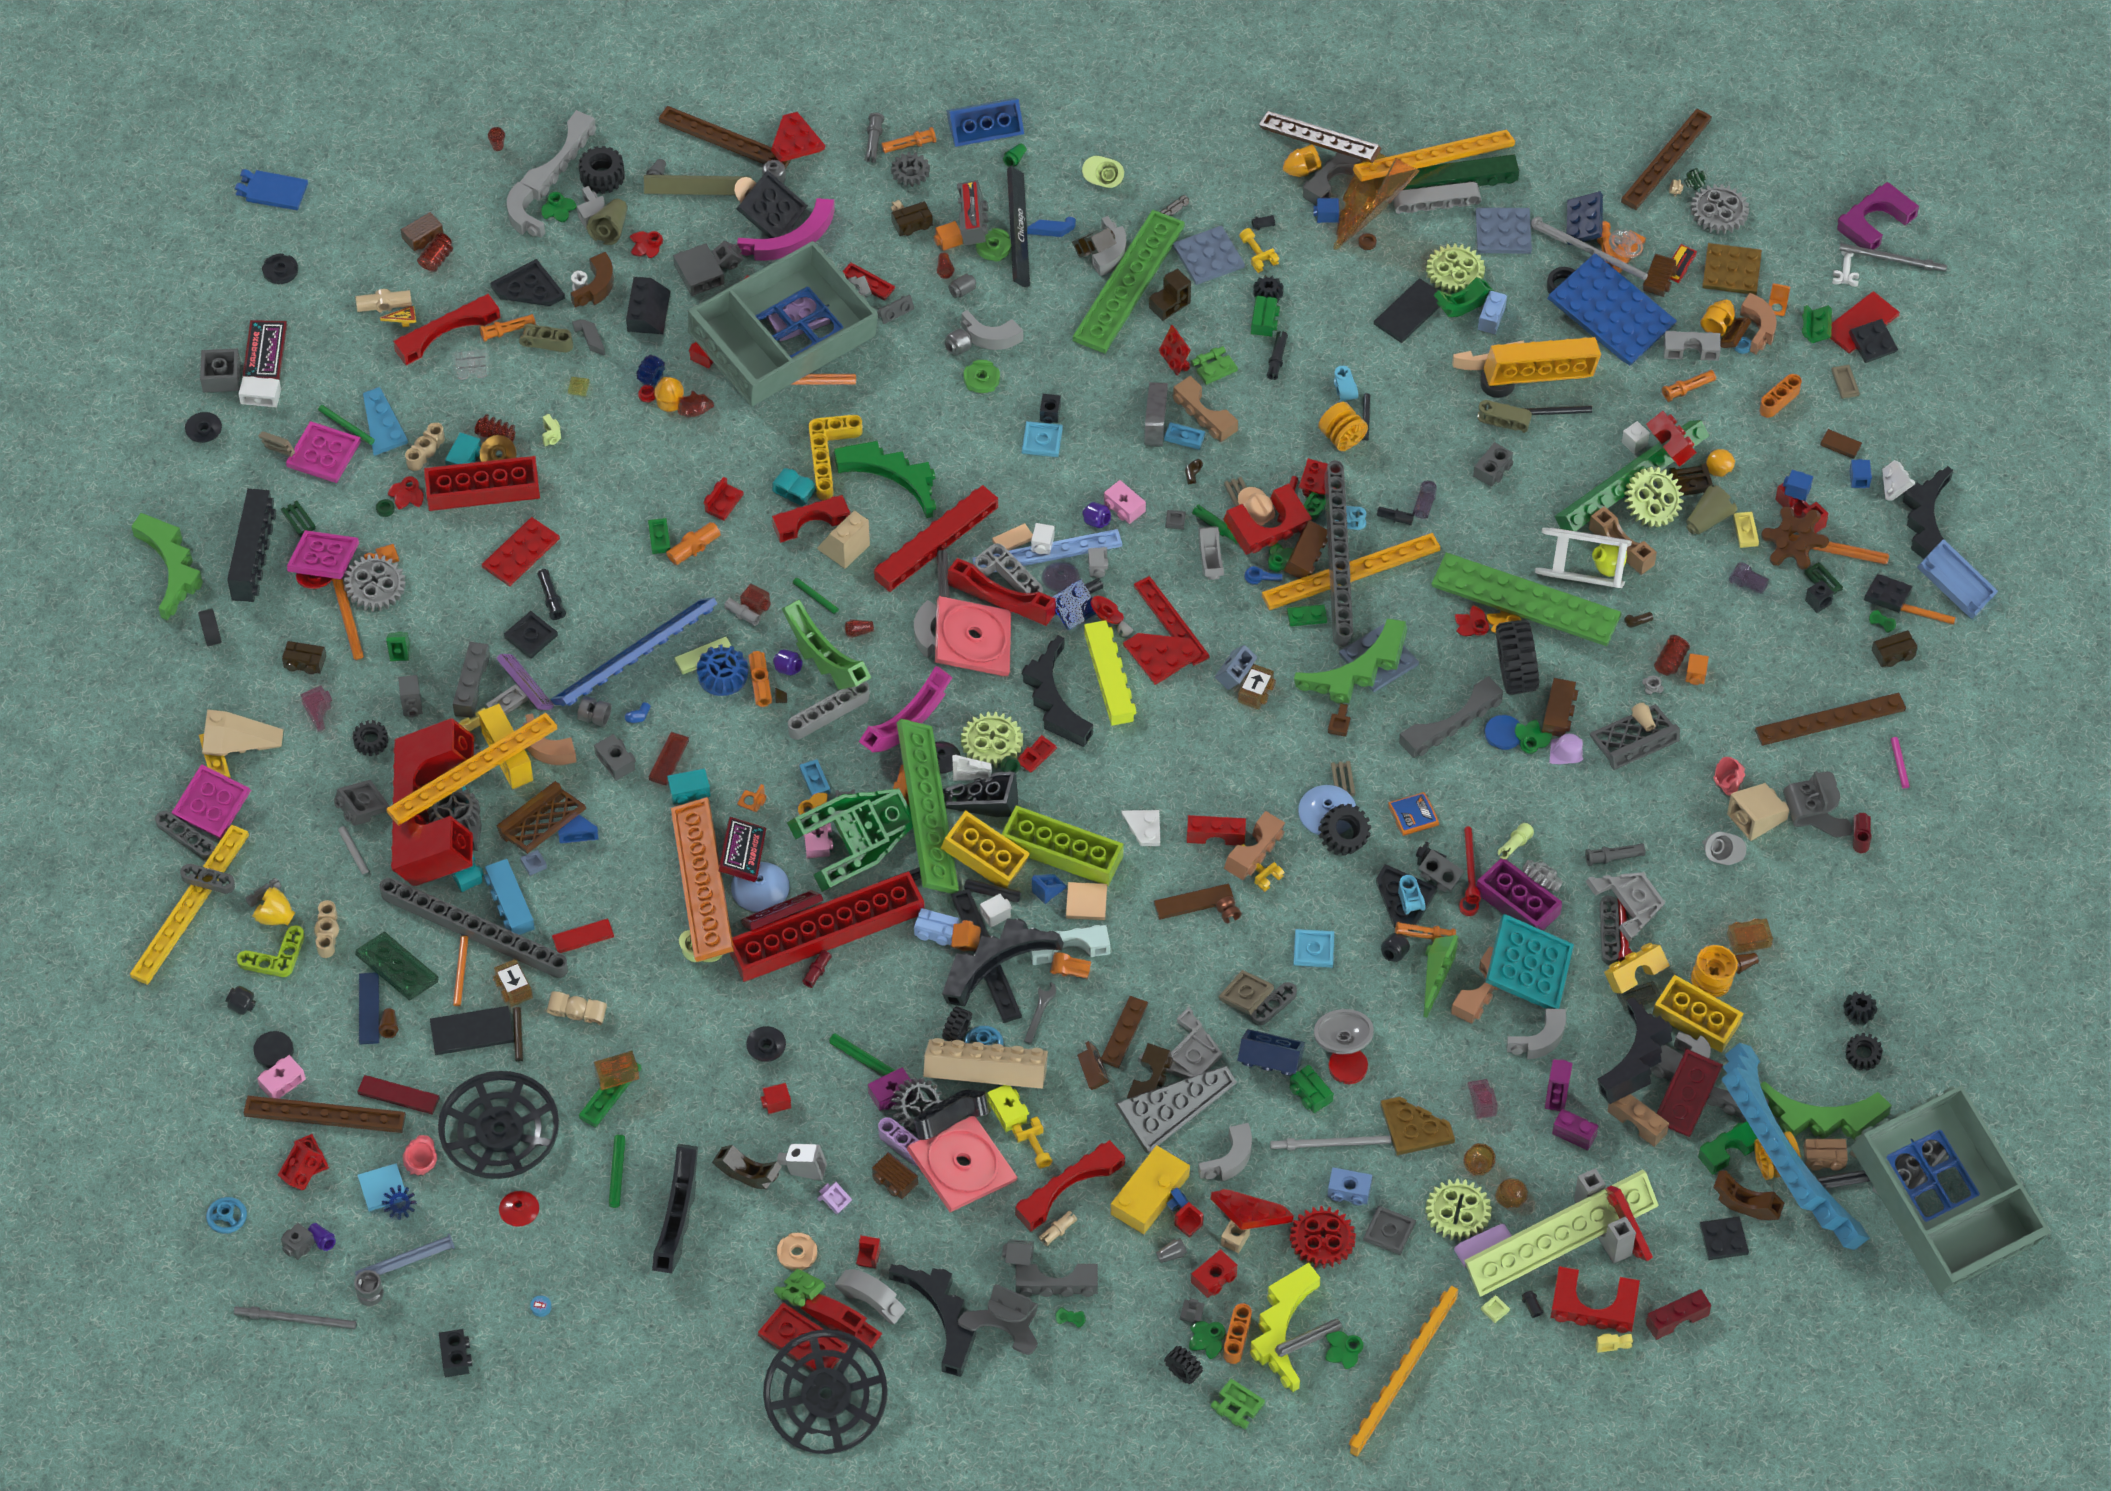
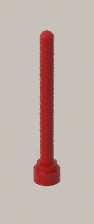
(1472, 894)
(1625, 950)

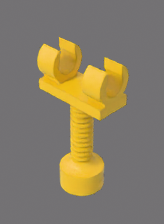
(1248, 235)
(1261, 879)
(1042, 1159)

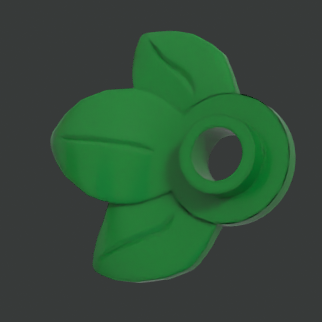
(558, 209)
(1278, 557)
(1532, 734)
(1205, 1339)
(1341, 1350)

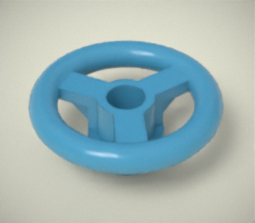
(984, 1034)
(226, 1205)

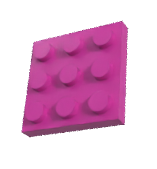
(323, 452)
(323, 554)
(211, 801)

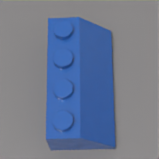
(985, 122)

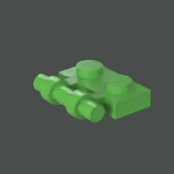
(1217, 369)
(803, 1284)
(1242, 1399)

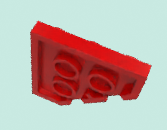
(795, 139)
(1161, 655)
(1250, 1211)

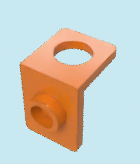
(1780, 296)
(758, 800)

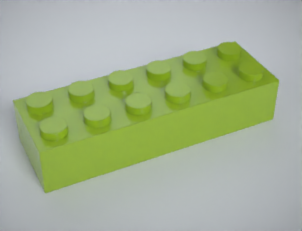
(1064, 845)

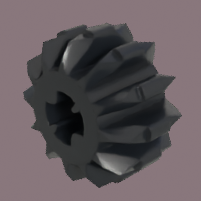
(1268, 287)
(1860, 1007)

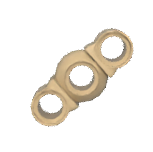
(425, 446)
(326, 921)
(576, 1008)

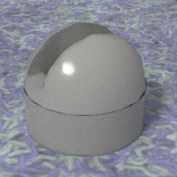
(1127, 630)

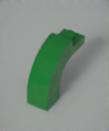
(1466, 300)

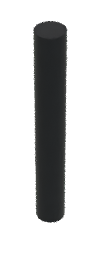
(1366, 413)

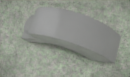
(517, 201)
(1109, 258)
(992, 337)
(923, 625)
(1543, 1042)
(1235, 1160)
(871, 1290)

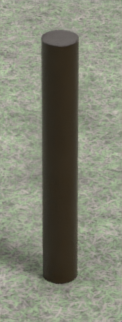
(518, 1034)

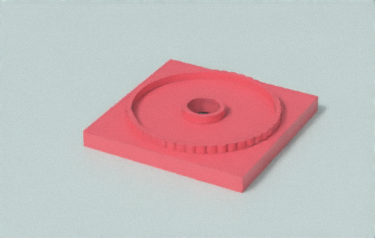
(959, 649)
(957, 1183)

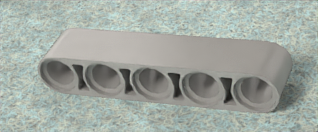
(1437, 197)
(822, 716)

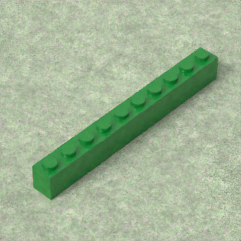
(1613, 488)

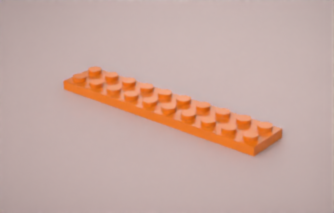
(702, 880)

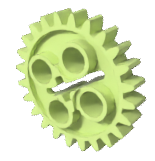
(1454, 268)
(1641, 506)
(993, 725)
(1439, 1205)

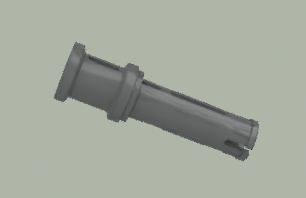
(874, 131)
(1606, 854)

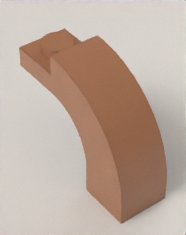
(1764, 317)
(552, 751)

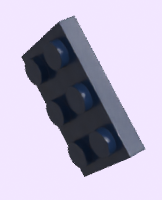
(1585, 217)

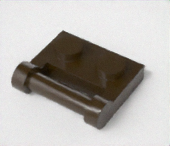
(1692, 483)

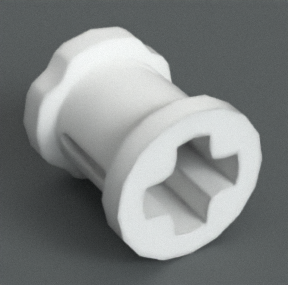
(579, 280)

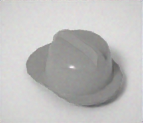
(1727, 848)

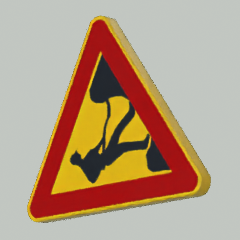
(404, 315)

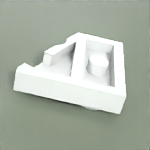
(1895, 480)
(970, 769)
(1144, 825)

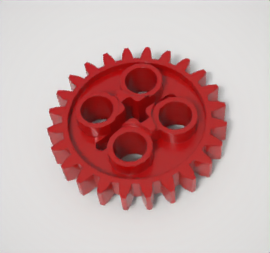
(1323, 1252)

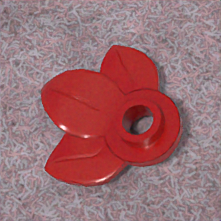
(645, 245)
(405, 495)
(1469, 623)

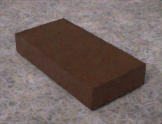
(1735, 332)
(1841, 444)

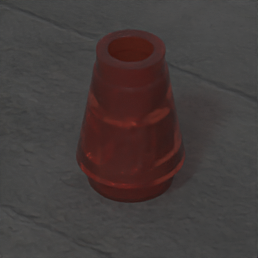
(496, 137)
(944, 267)
(858, 627)

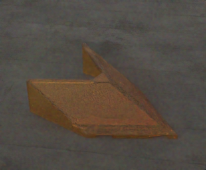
(1369, 198)

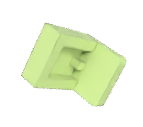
(553, 433)

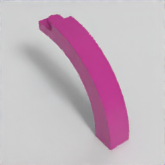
(783, 245)
(886, 735)

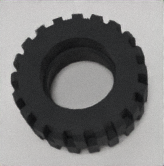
(1517, 657)

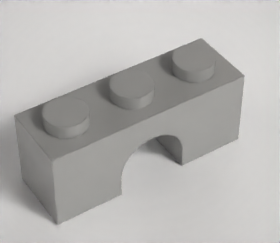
(1706, 343)

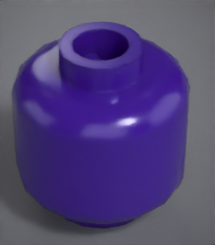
(1096, 515)
(787, 662)

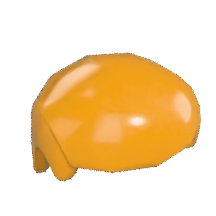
(1720, 462)

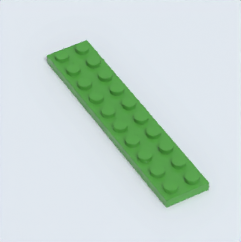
(1128, 281)
(1526, 599)
(927, 805)

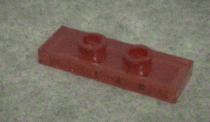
(668, 758)

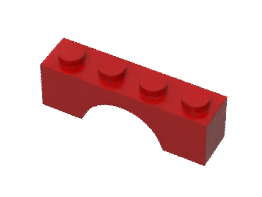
(831, 511)

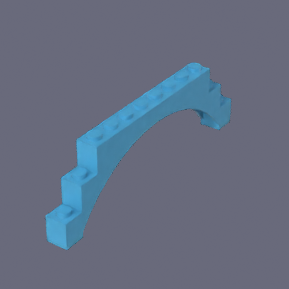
(1746, 1091)

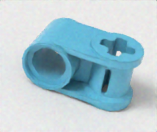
(1345, 384)
(1352, 517)
(1411, 897)

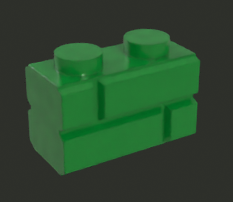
(1264, 316)
(1311, 1089)

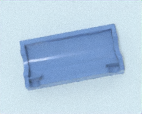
(1957, 579)

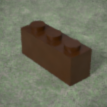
(1307, 550)
(1560, 707)

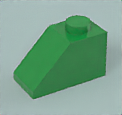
(398, 646)

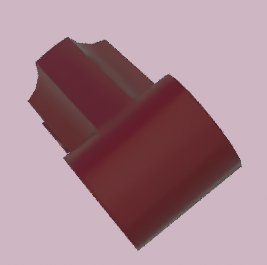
(1861, 832)

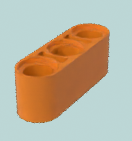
(1780, 395)
(1239, 1325)

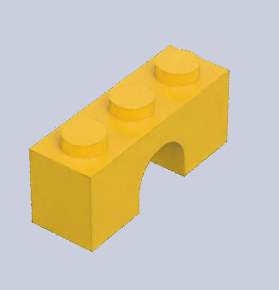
(1622, 974)

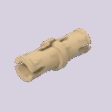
(1058, 1228)

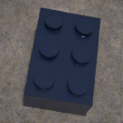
(1271, 1052)

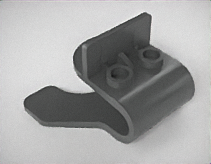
(1813, 800)
(1007, 1312)

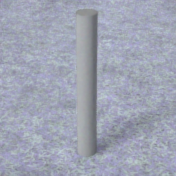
(353, 850)

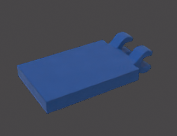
(272, 189)

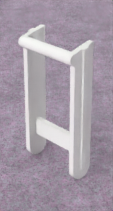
(1561, 552)

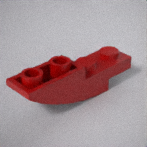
(841, 1317)

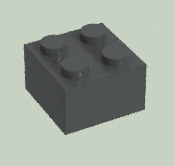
(220, 370)

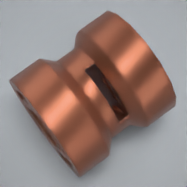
(1227, 908)

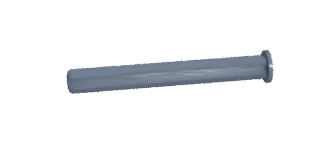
(410, 1256)

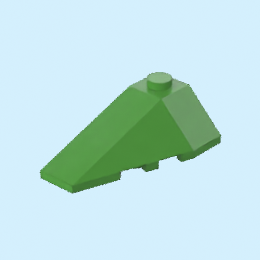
(1439, 961)

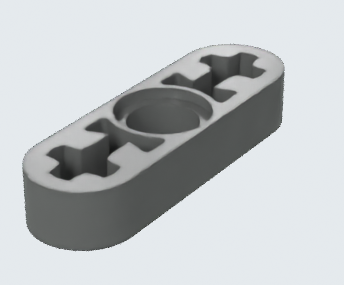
(213, 885)
(1274, 996)

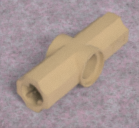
(383, 300)

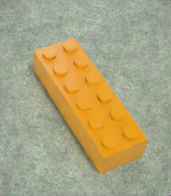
(1542, 361)

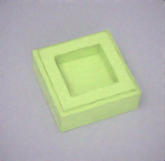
(1495, 1309)

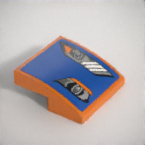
(1413, 813)

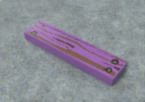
(525, 682)

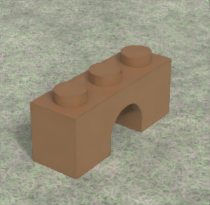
(1650, 1125)

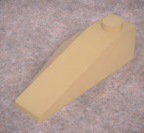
(235, 733)

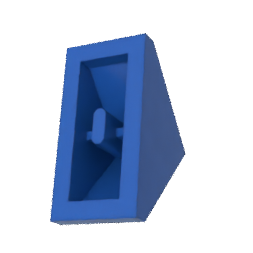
(578, 830)
(1047, 886)

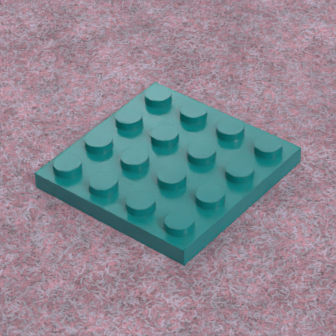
(1529, 963)

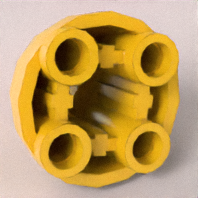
(275, 909)

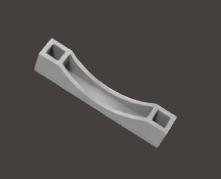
(541, 178)

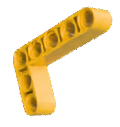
(820, 432)

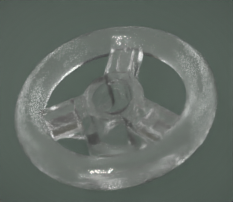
(1626, 240)

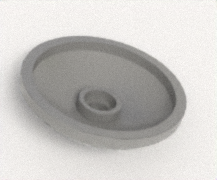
(1343, 1031)

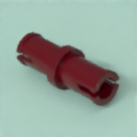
(817, 969)

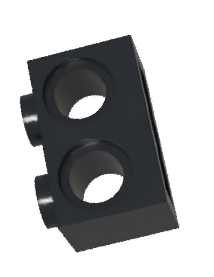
(455, 1353)

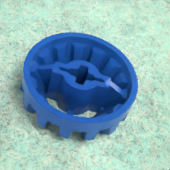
(723, 681)

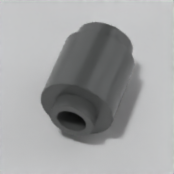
(962, 285)

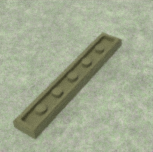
(690, 184)

